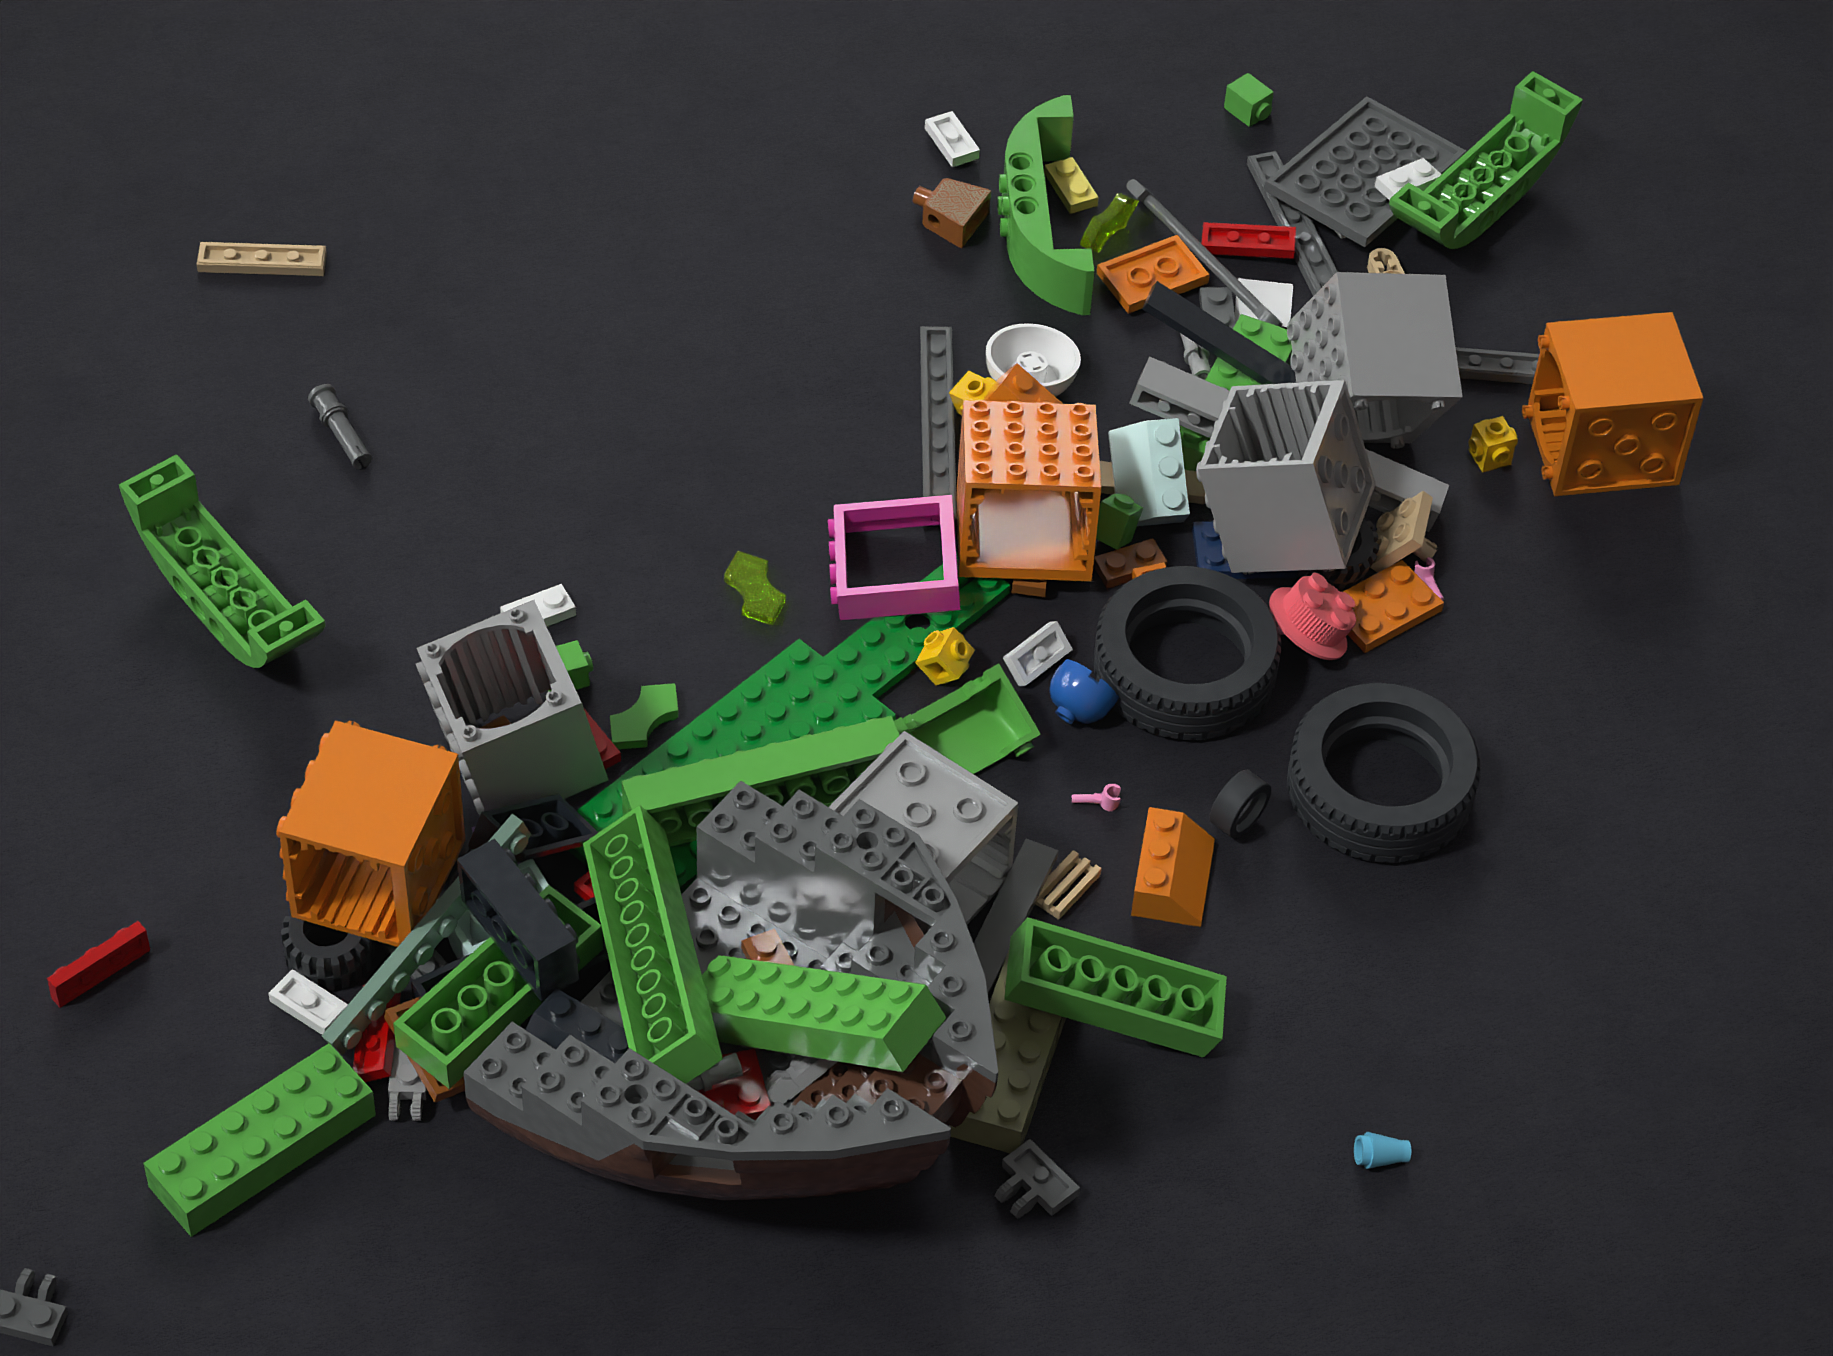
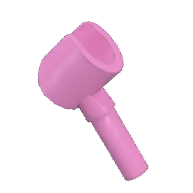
(1427, 575)
(1107, 799)

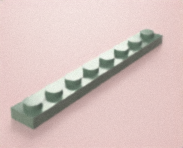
(412, 952)

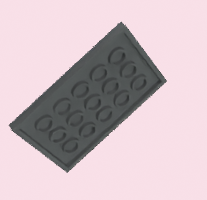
(1339, 169)

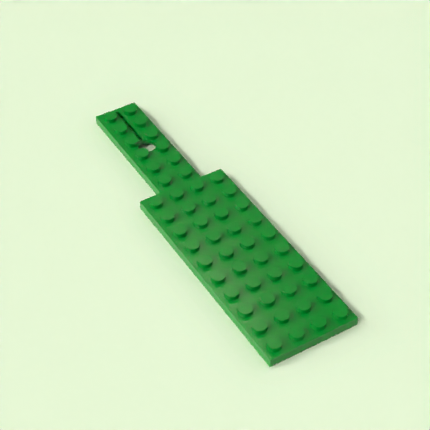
(799, 697)

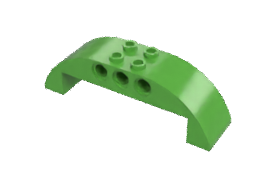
(1495, 169)
(1053, 274)
(212, 570)

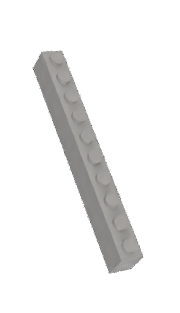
(1199, 403)

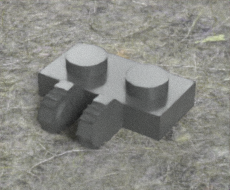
(1039, 1177)
(32, 1317)

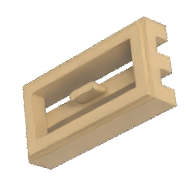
(1053, 879)

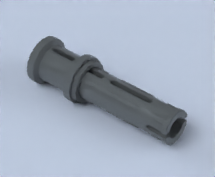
(335, 416)

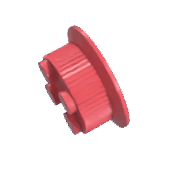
(1314, 616)

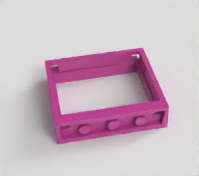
(894, 598)

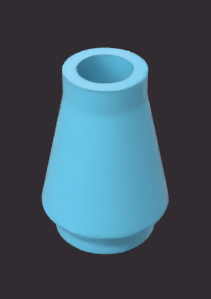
(1379, 1150)

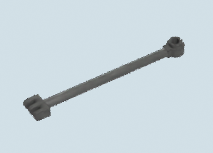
(1202, 253)

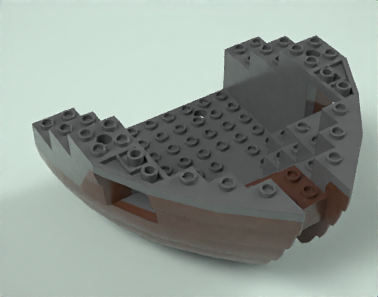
(841, 904)

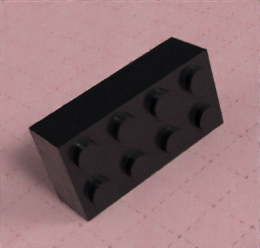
(518, 918)

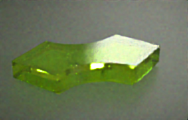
(1108, 222)
(749, 577)

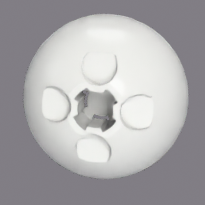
(1039, 350)

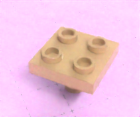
(1404, 532)

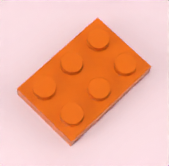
(1136, 272)
(1390, 605)

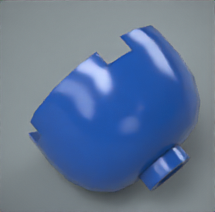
(1080, 695)

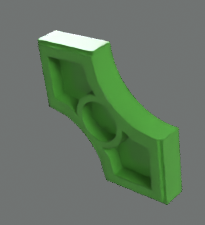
(652, 708)

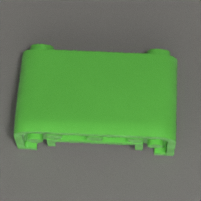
(975, 723)

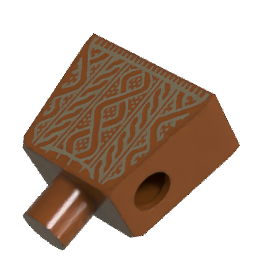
(953, 209)

